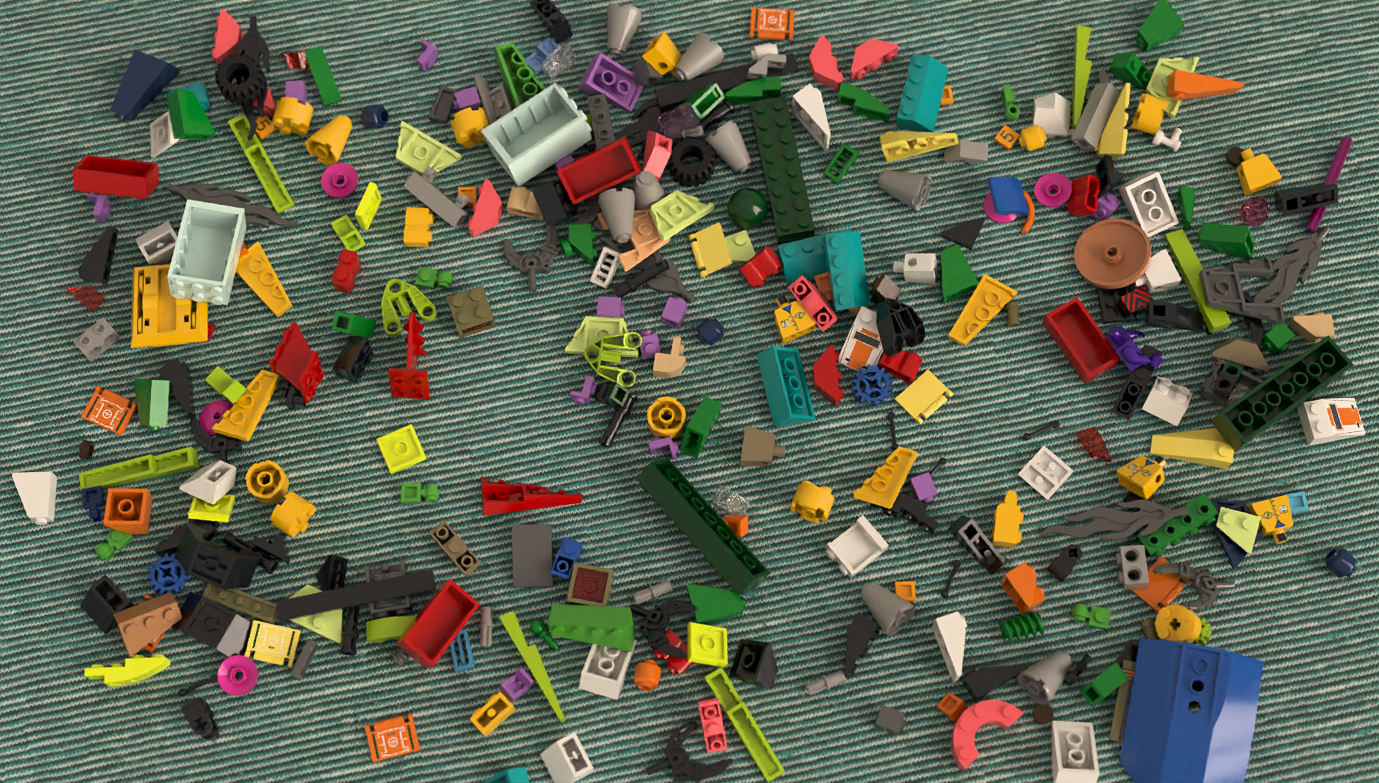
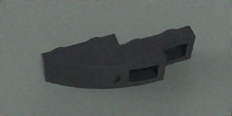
(1134, 386)
(912, 511)

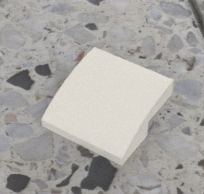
(1045, 472)

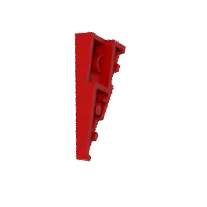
(505, 498)

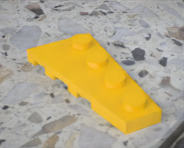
(261, 278)
(981, 308)
(245, 414)
(888, 480)

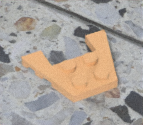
(644, 238)

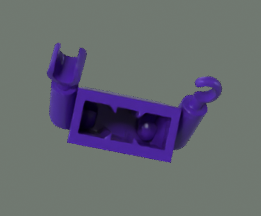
(1128, 351)

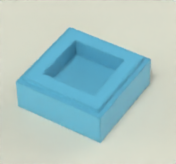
(1297, 502)

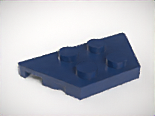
(1232, 550)

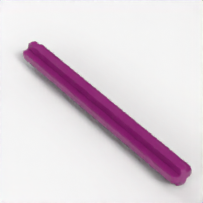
(1331, 178)

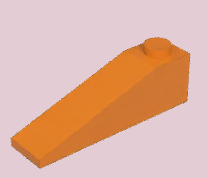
(1189, 85)

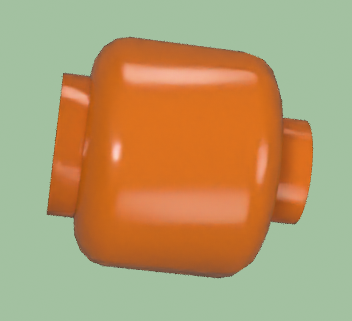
(647, 675)

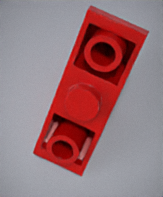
(827, 376)

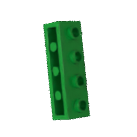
(1200, 512)

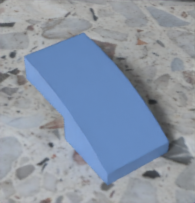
(542, 51)

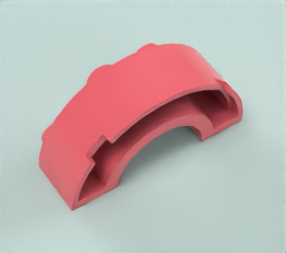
(976, 716)

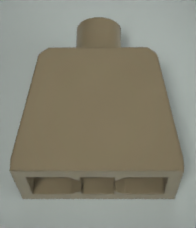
(759, 448)

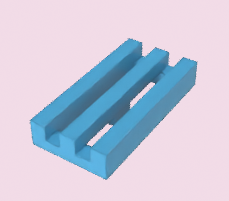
(464, 667)

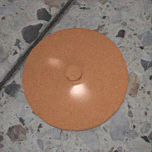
(1112, 253)

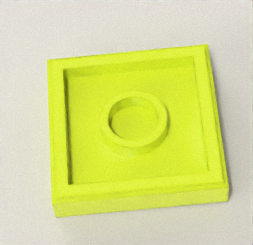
(368, 206)
(401, 449)
(218, 511)
(707, 644)

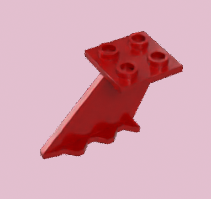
(297, 362)
(409, 381)

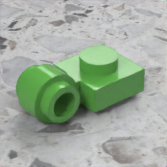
(1008, 97)
(429, 277)
(412, 493)
(116, 540)
(1097, 617)

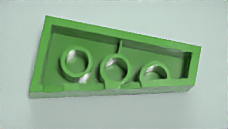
(516, 74)
(594, 625)

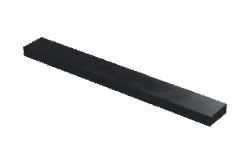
(726, 81)
(356, 595)

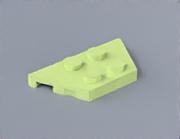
(1158, 82)
(420, 151)
(677, 213)
(595, 328)
(325, 624)

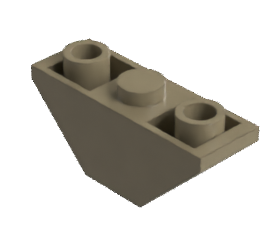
(1242, 353)
(455, 548)

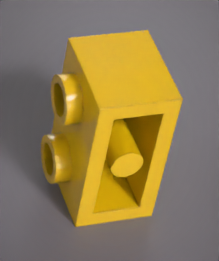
(492, 714)

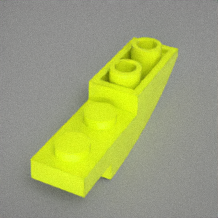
(135, 670)

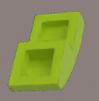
(348, 233)

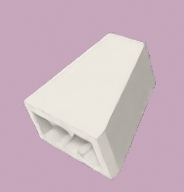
(37, 494)

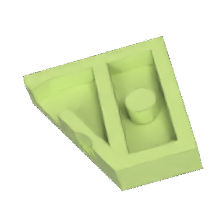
(740, 247)
(1239, 527)

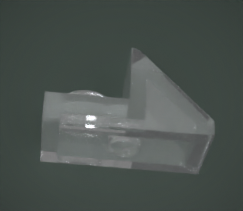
(559, 60)
(729, 501)

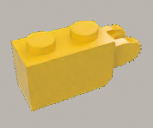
(1006, 522)

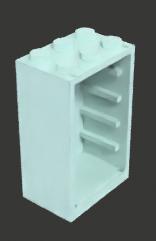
(537, 134)
(207, 252)

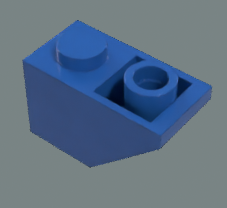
(567, 555)

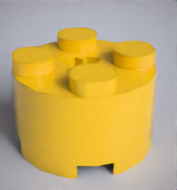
(1149, 114)
(292, 116)
(468, 126)
(669, 408)
(263, 472)
(812, 502)
(292, 514)
(1170, 616)

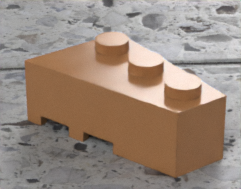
(146, 621)

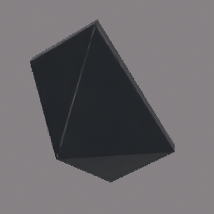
(332, 573)

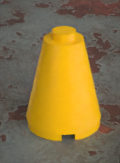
(330, 140)

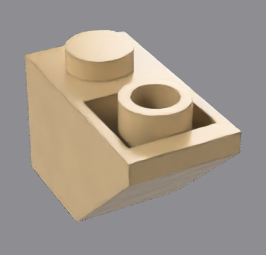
(1313, 327)

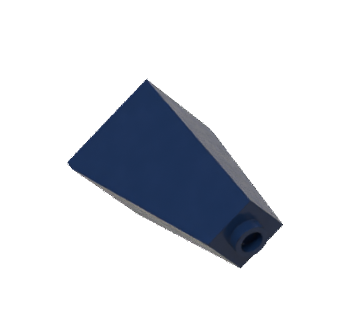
(141, 84)

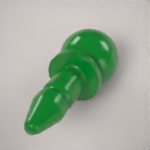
(539, 628)

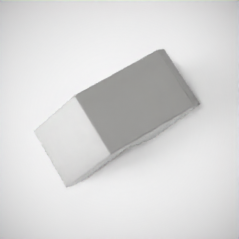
(759, 70)
(971, 152)

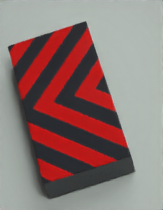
(1134, 300)

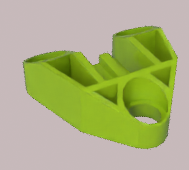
(399, 298)
(610, 372)

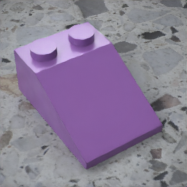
(612, 79)

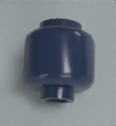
(374, 116)
(709, 331)
(1340, 562)

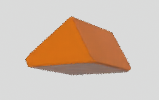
(738, 524)
(952, 706)

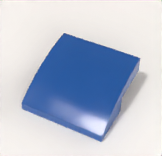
(1007, 196)

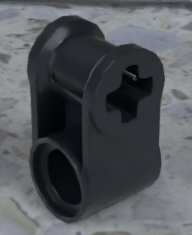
(1063, 564)

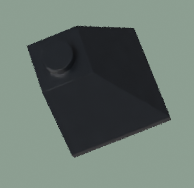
(754, 664)

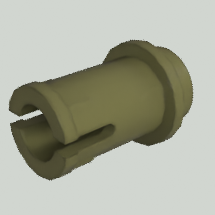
(1013, 314)
(1149, 629)

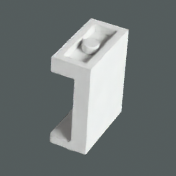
(856, 547)

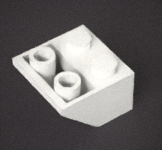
(158, 244)
(1167, 400)
(211, 481)
(567, 760)

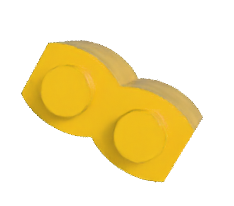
(417, 227)

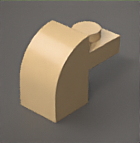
(670, 364)

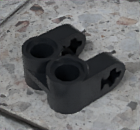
(201, 718)

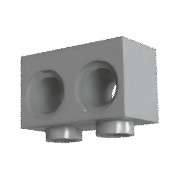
(96, 339)
(1136, 567)

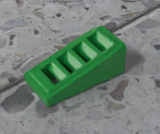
(844, 148)
(1186, 199)

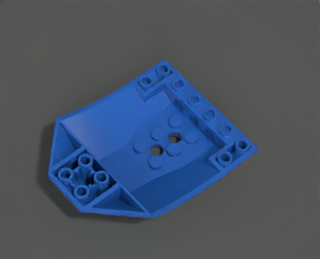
(1168, 740)

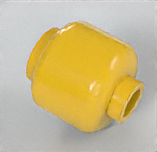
(1032, 138)

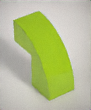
(225, 385)
(387, 628)

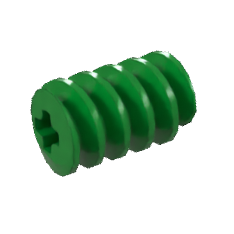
(1020, 626)

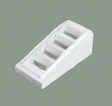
(603, 257)

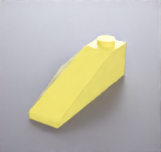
(1114, 135)
(907, 144)
(1194, 446)

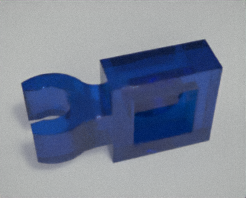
(92, 500)

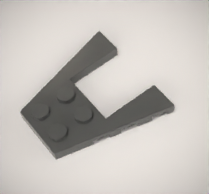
(1224, 291)

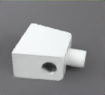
(918, 268)
(1160, 274)

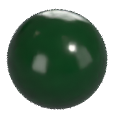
(747, 208)

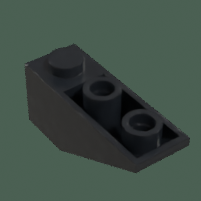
(552, 19)
(1172, 316)
(172, 543)
(858, 636)

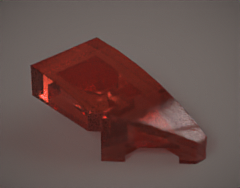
(296, 59)
(87, 296)
(1094, 444)

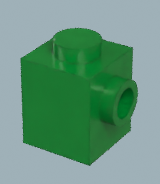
(1277, 339)

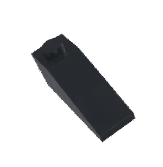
(1305, 198)
(98, 262)
(180, 384)
(976, 544)
(987, 679)

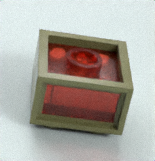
(471, 311)
(590, 585)

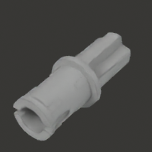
(696, 131)
(652, 592)
(486, 626)
(825, 682)

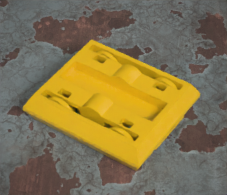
(163, 312)

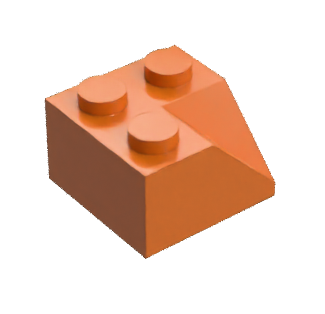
(128, 510)
(1022, 589)

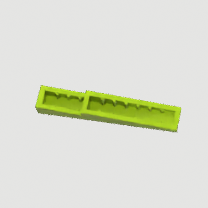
(1081, 72)
(261, 164)
(1190, 268)
(141, 469)
(532, 659)
(744, 724)

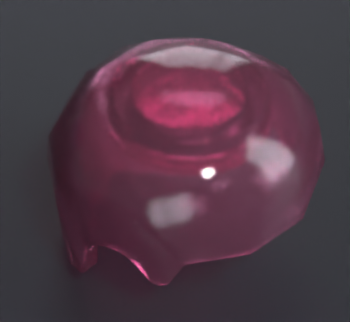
(1254, 211)

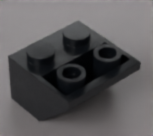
(554, 203)
(353, 358)
(103, 601)

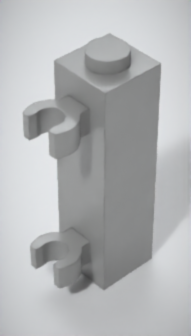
(1094, 116)
(435, 199)

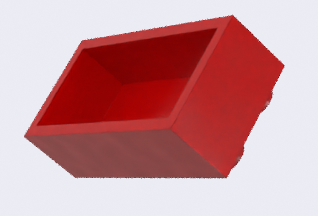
(599, 170)
(115, 177)
(1081, 340)
(438, 624)

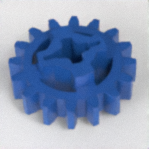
(866, 381)
(163, 580)

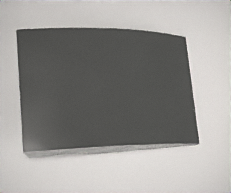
(532, 555)

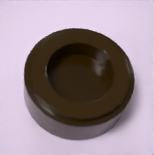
(1234, 157)
(86, 450)
(1043, 714)

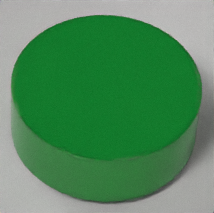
(566, 248)

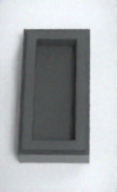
(443, 105)
(304, 659)

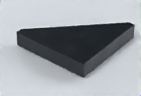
(964, 234)
(1078, 670)

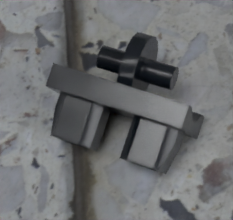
(292, 396)

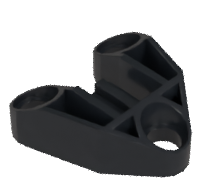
(895, 322)

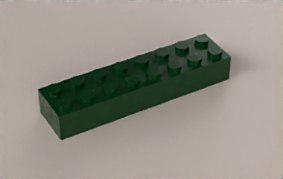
(781, 170)
(1281, 393)
(702, 526)

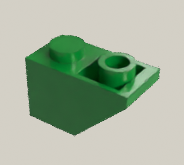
(1130, 70)
(581, 241)
(353, 324)
(1104, 684)

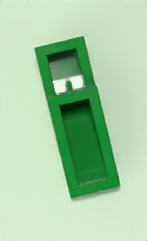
(323, 76)
(755, 90)
(706, 100)
(863, 102)

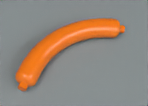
(1030, 216)

